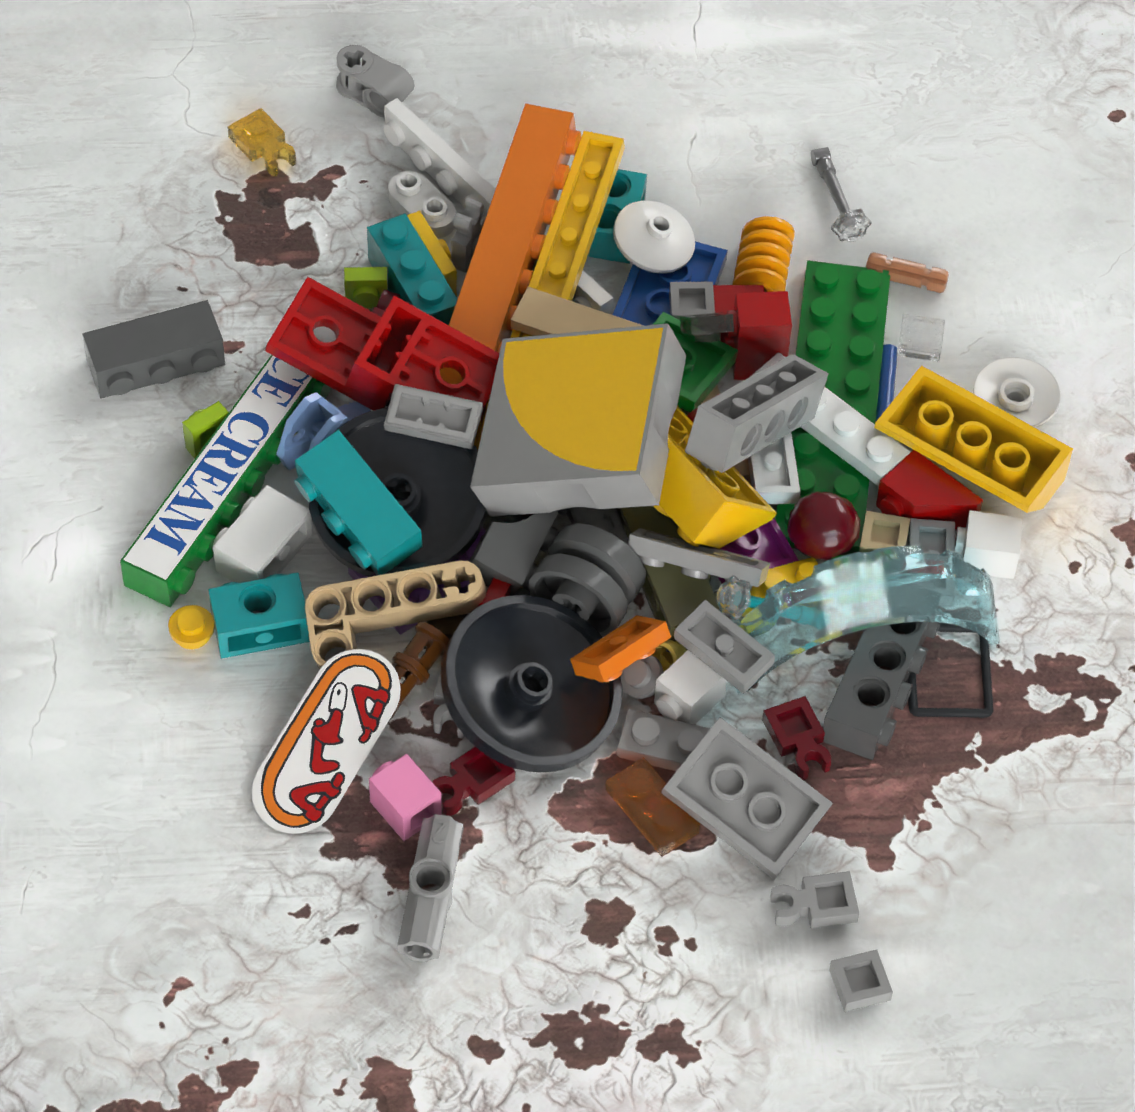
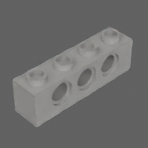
(755, 413)

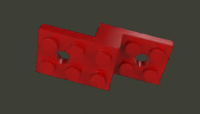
(379, 351)

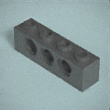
(863, 727)

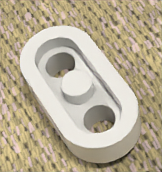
(414, 192)

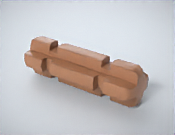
(909, 272)

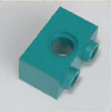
(245, 632)

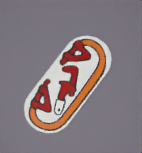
(326, 741)

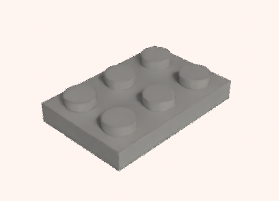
(746, 798)

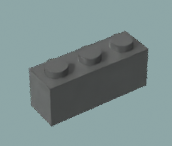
(154, 349)

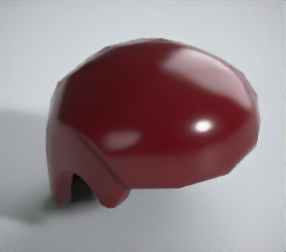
(823, 525)

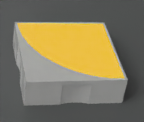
(579, 421)

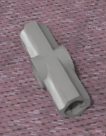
(427, 910)

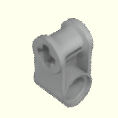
(372, 83)

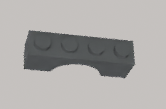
(510, 549)

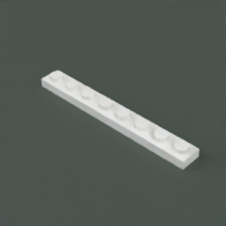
(462, 181)

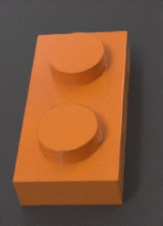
(620, 648)

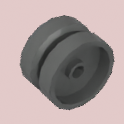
(590, 575)

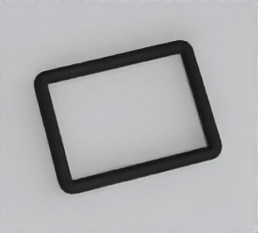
(958, 712)

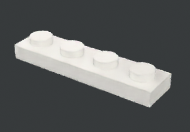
(851, 435)

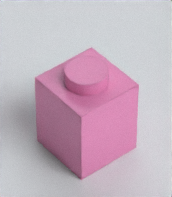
(404, 795)

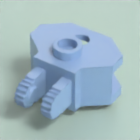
(313, 421)

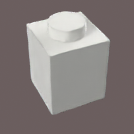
(991, 542)
(688, 689)

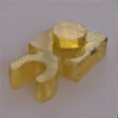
(261, 137)

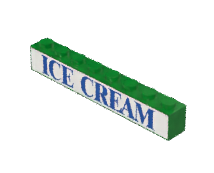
(218, 482)

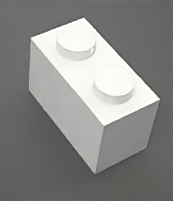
(262, 537)

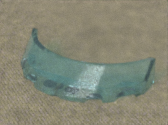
(872, 592)

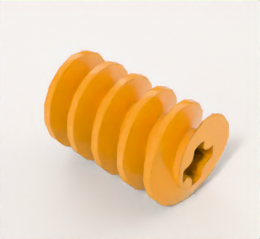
(764, 253)

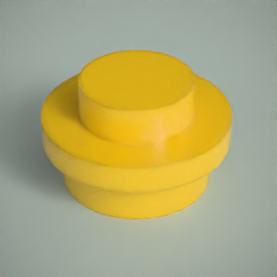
(191, 626)

